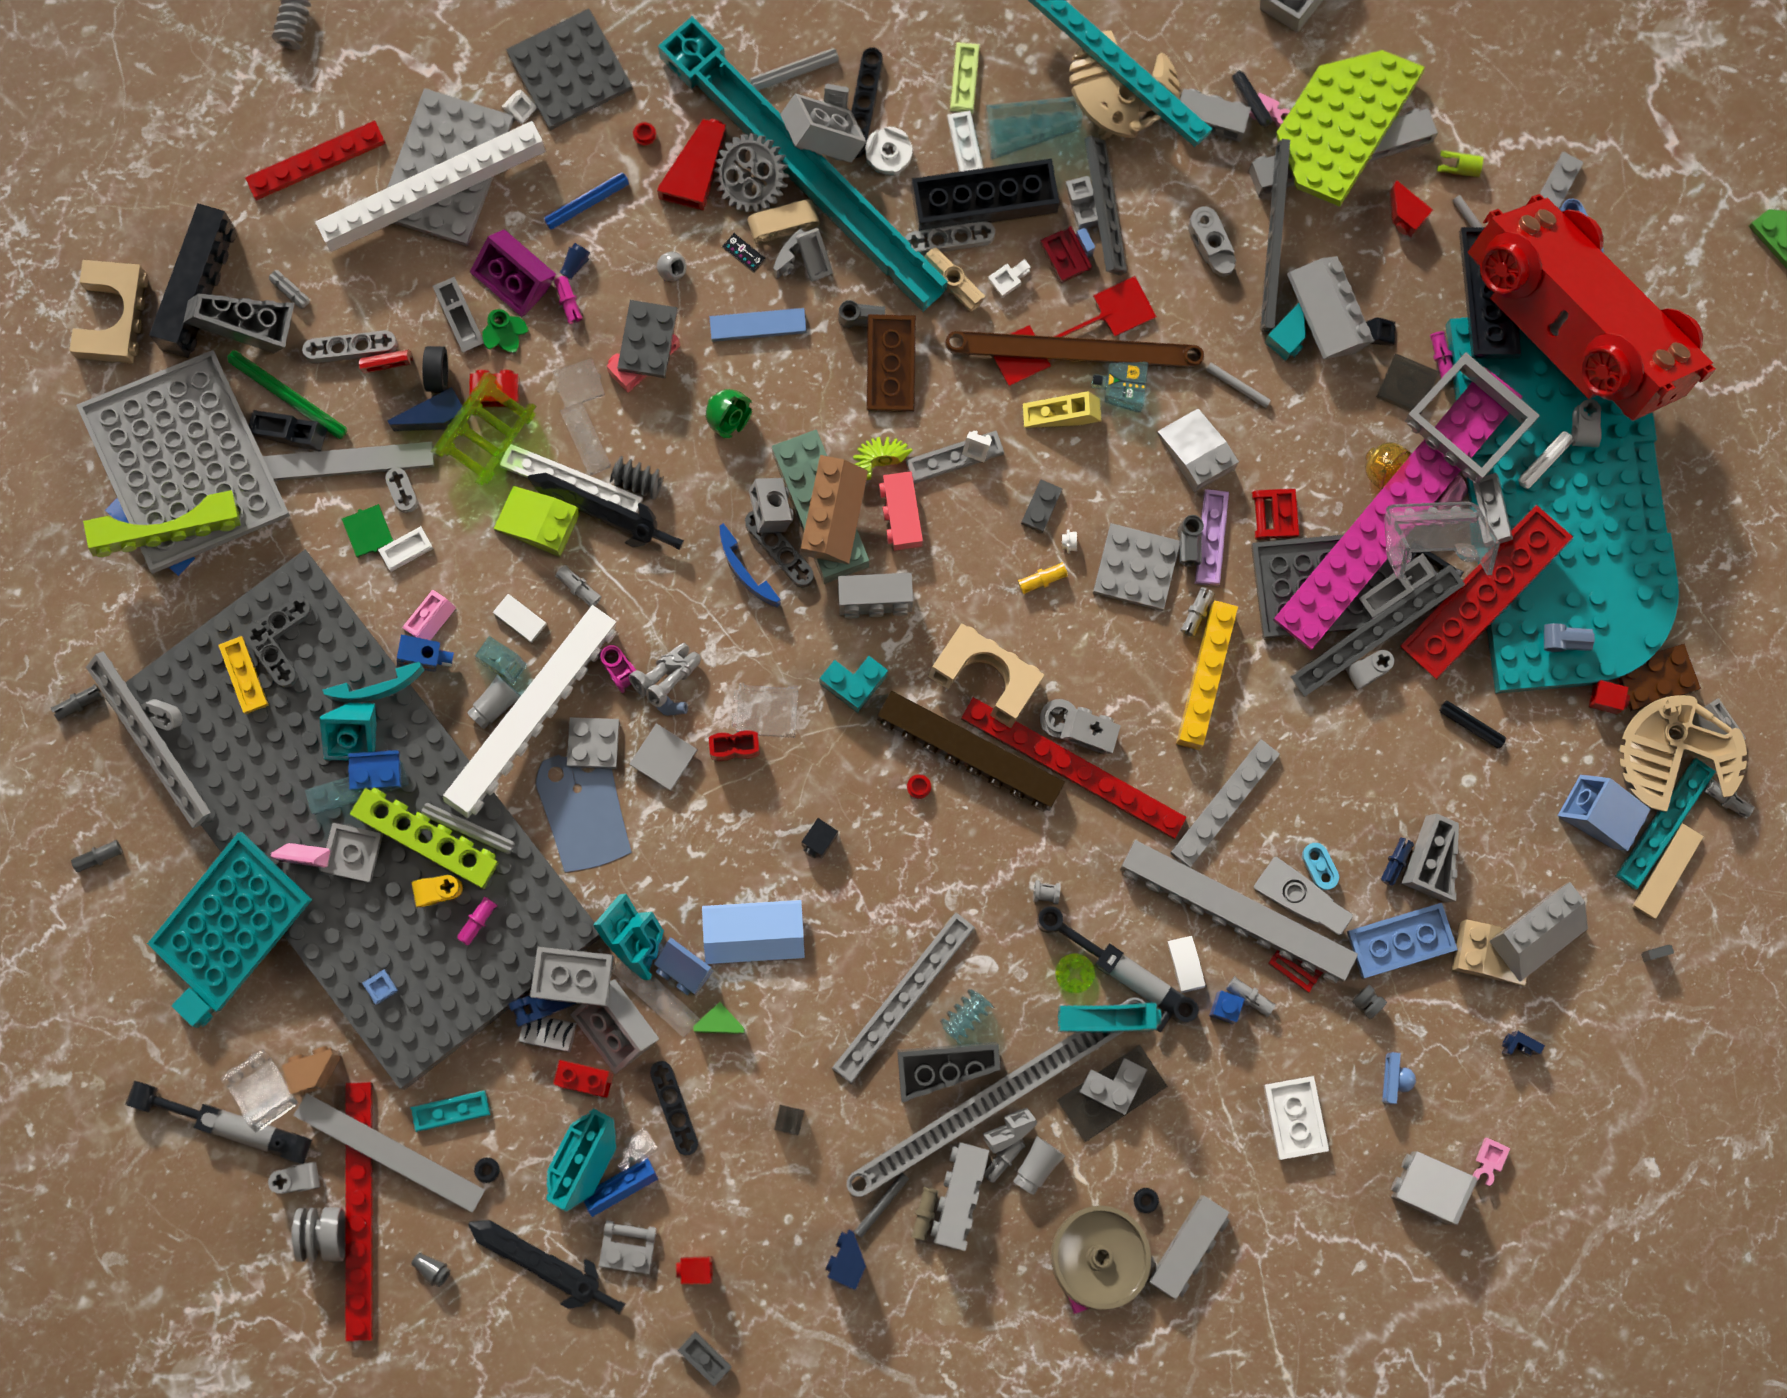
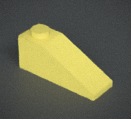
(1063, 411)

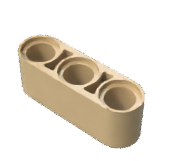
(783, 221)

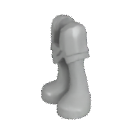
(674, 664)

